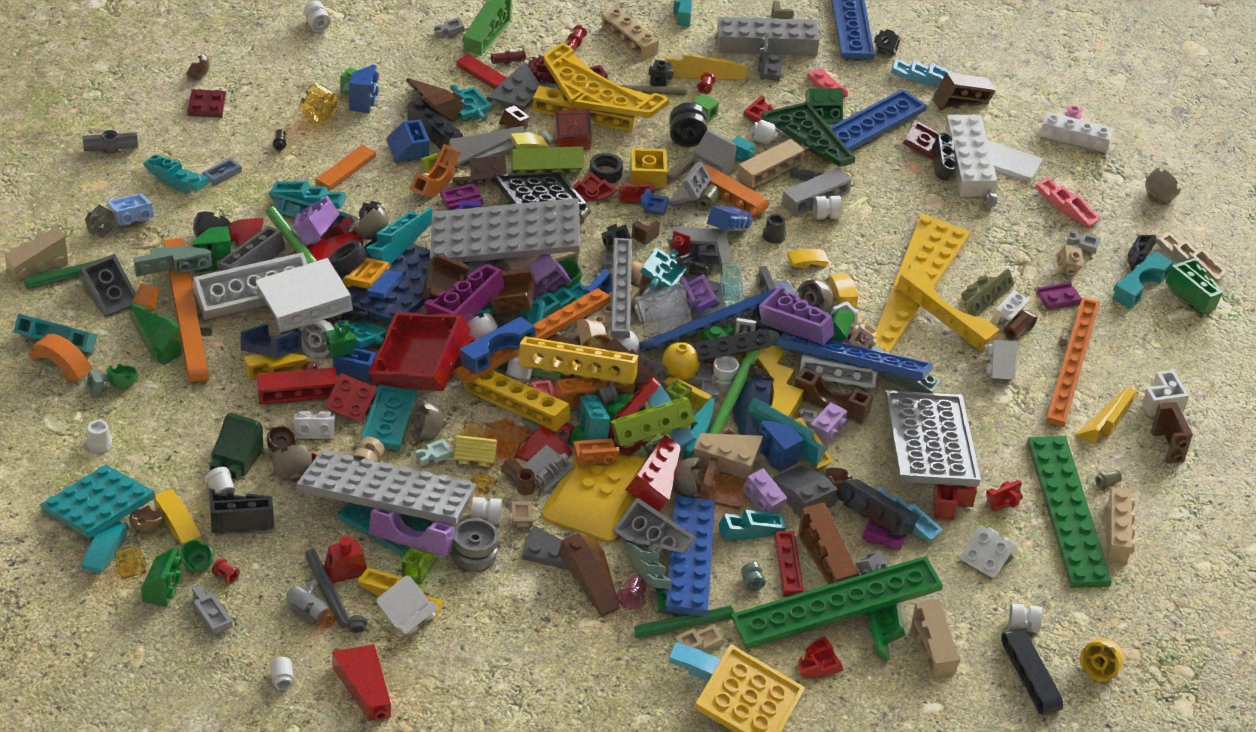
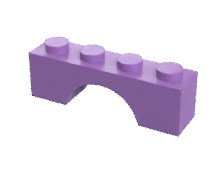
(390, 526)

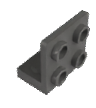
(769, 64)

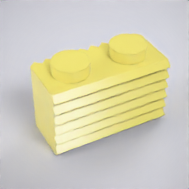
(475, 449)

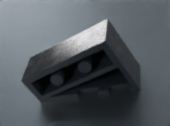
(240, 513)

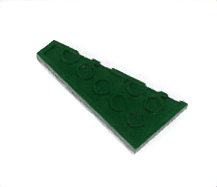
(811, 130)

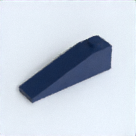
(747, 423)

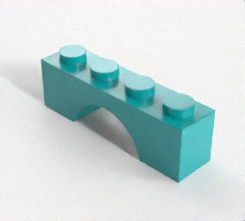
(1130, 289)
(39, 328)

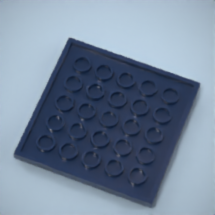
(405, 296)

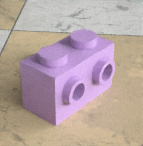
(829, 423)
(764, 492)

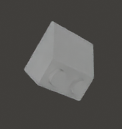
(716, 152)

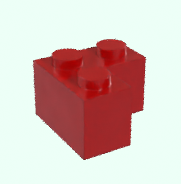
(949, 497)

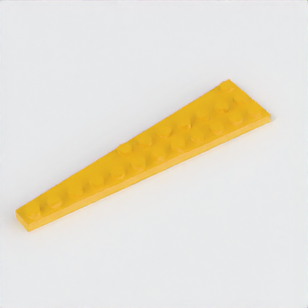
(933, 251)

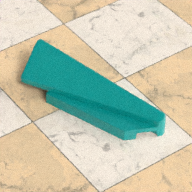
(291, 207)
(399, 235)
(810, 450)

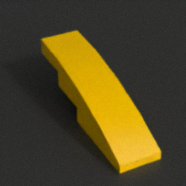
(379, 582)

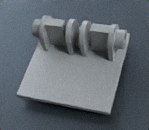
(548, 467)

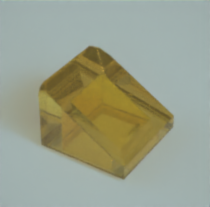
(484, 482)

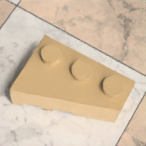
(38, 256)
(734, 452)
(934, 638)

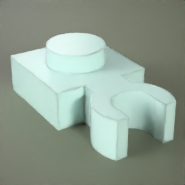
(434, 451)

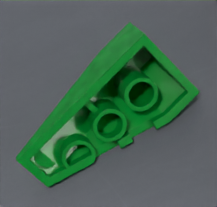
(158, 333)

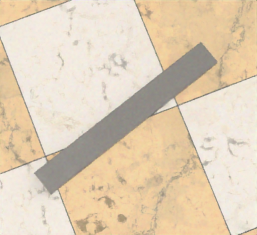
(621, 288)

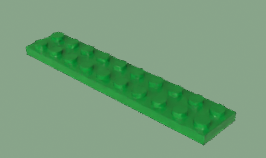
(1069, 512)
(836, 602)

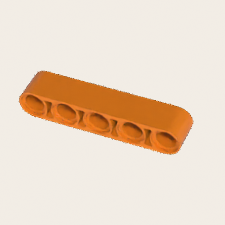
(737, 193)

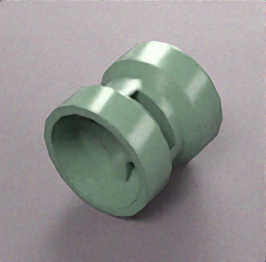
(753, 576)

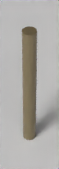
(657, 89)

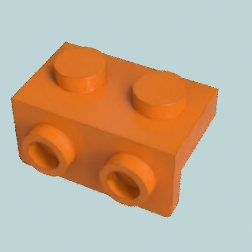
(595, 451)

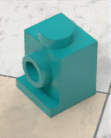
(744, 149)

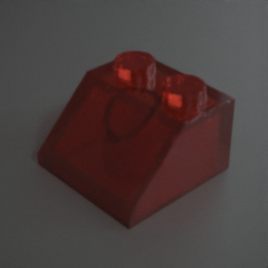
(573, 129)

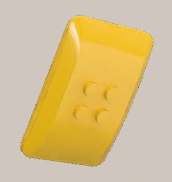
(593, 497)

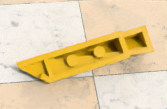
(695, 65)
(1108, 417)

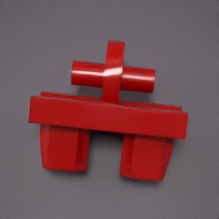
(1007, 495)

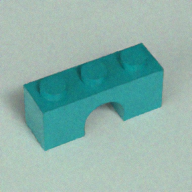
(594, 417)

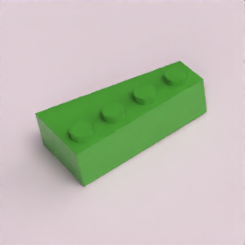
(487, 26)

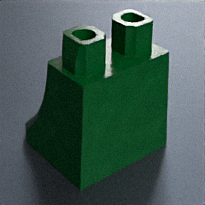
(237, 445)

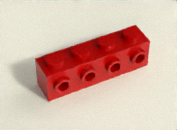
(295, 385)

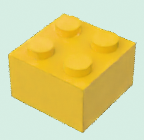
(648, 167)

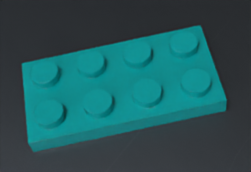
(390, 416)

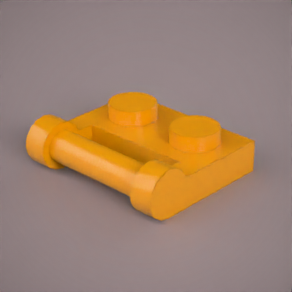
(366, 273)

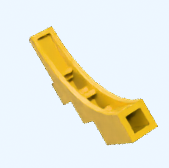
(783, 395)

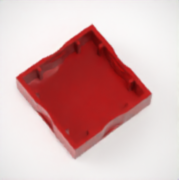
(419, 351)

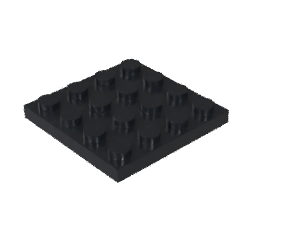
(536, 187)

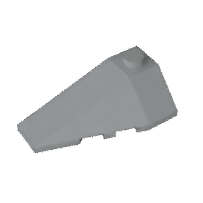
(650, 528)

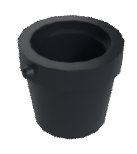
(774, 229)

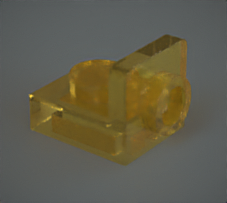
(472, 430)

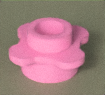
(1073, 112)

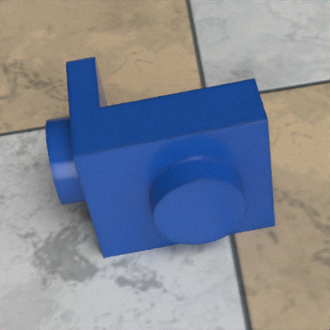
(654, 203)

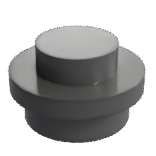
(357, 624)

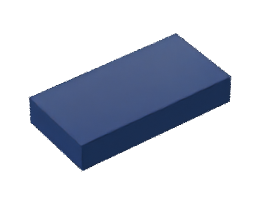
(385, 284)

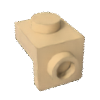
(521, 514)

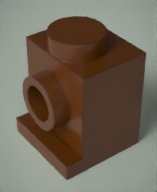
(514, 118)

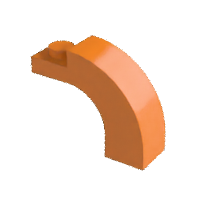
(440, 174)
(64, 354)

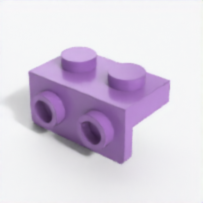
(700, 293)

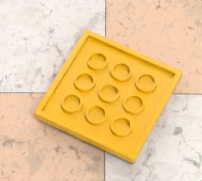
(748, 694)

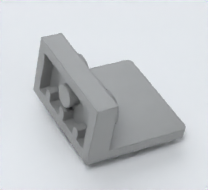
(692, 185)

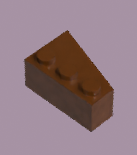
(963, 90)

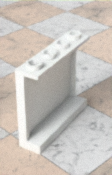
(304, 295)

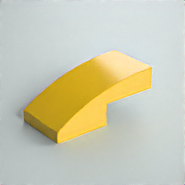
(804, 257)

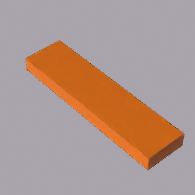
(346, 167)

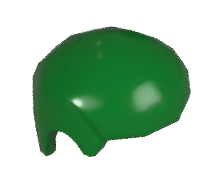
(573, 271)
(122, 376)
(196, 556)

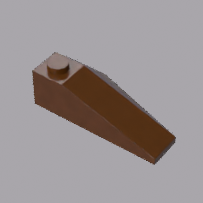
(438, 98)
(590, 568)

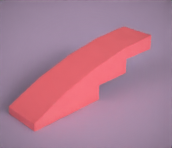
(1070, 205)

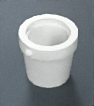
(98, 437)
(220, 480)

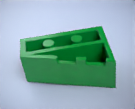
(1194, 285)

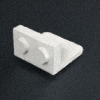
(988, 551)
(406, 606)

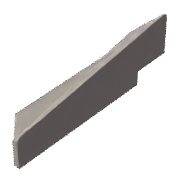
(485, 144)

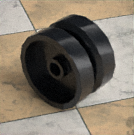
(688, 124)

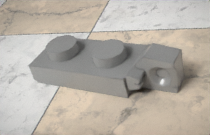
(211, 611)

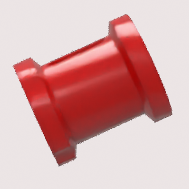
(701, 86)
(225, 571)

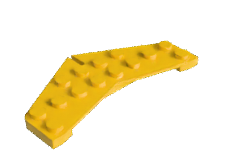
(595, 92)

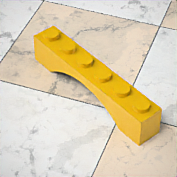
(973, 329)

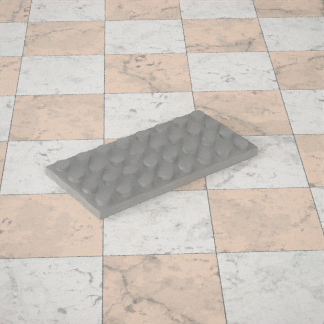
(507, 230)
(932, 438)
(387, 487)

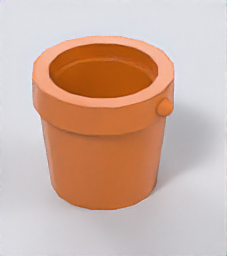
(146, 297)

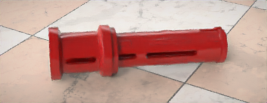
(575, 38)

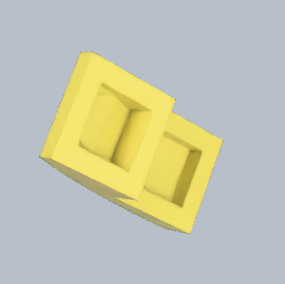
(528, 140)

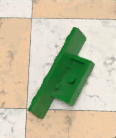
(886, 628)

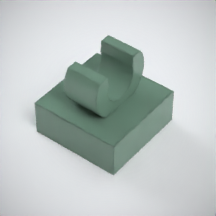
(95, 382)

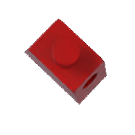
(345, 560)

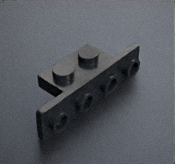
(732, 344)

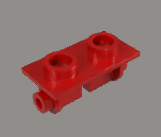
(628, 193)
(681, 243)

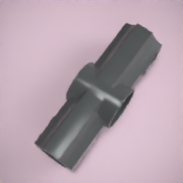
(110, 141)

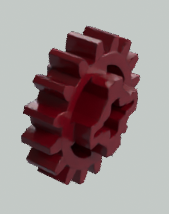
(539, 69)

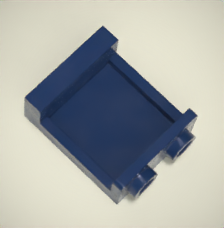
(259, 341)

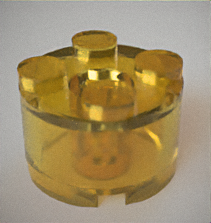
(319, 103)

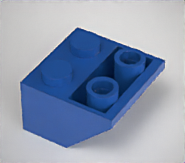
(363, 89)
(409, 141)
(355, 364)
(780, 444)

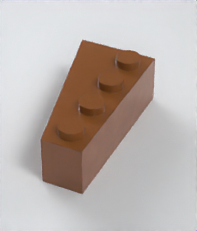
(825, 544)

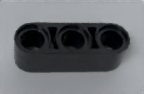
(944, 156)

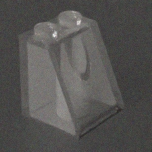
(664, 309)

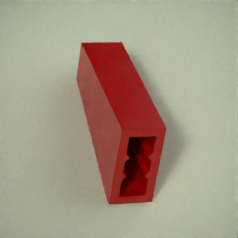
(325, 248)
(364, 680)

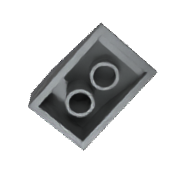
(107, 284)
(806, 488)

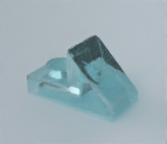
(731, 281)

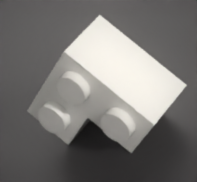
(1002, 359)
(1165, 389)

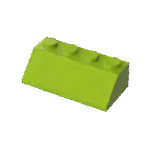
(547, 159)

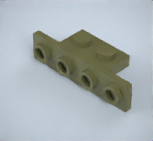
(986, 291)

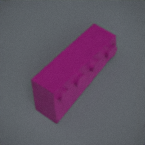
(469, 295)

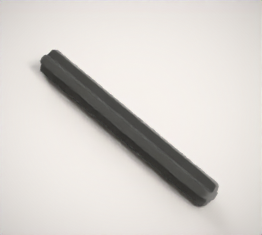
(327, 587)

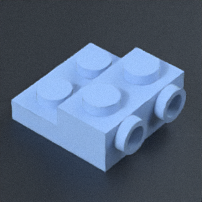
(131, 209)

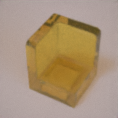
(130, 561)

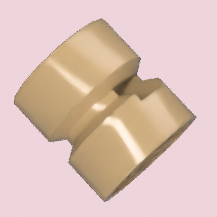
(369, 449)

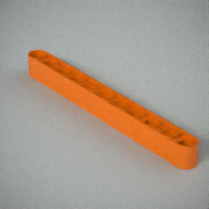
(188, 321)

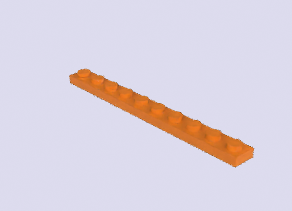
(543, 330)
(1072, 362)

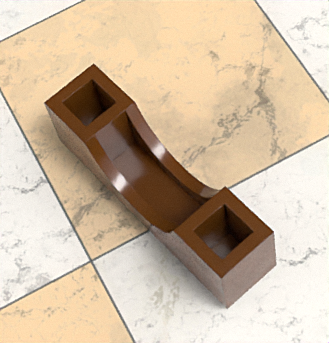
(816, 391)

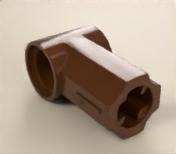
(1019, 324)
(521, 477)

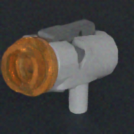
(309, 607)

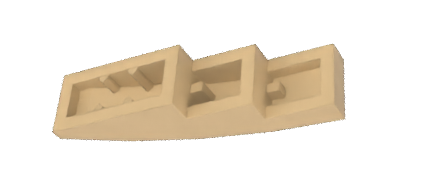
(1185, 251)

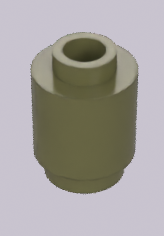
(708, 197)

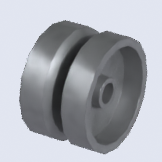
(474, 544)

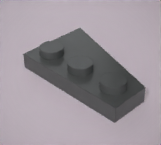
(543, 548)

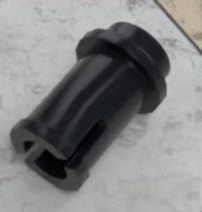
(279, 142)

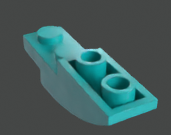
(172, 174)

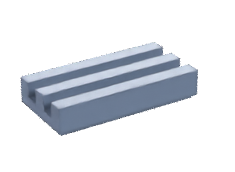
(222, 171)

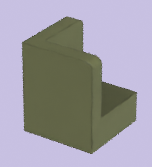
(780, 13)

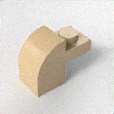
(586, 329)

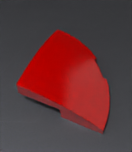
(593, 188)
(245, 229)
(540, 439)
(819, 660)

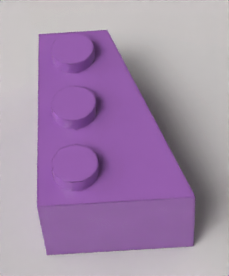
(315, 220)
(547, 274)

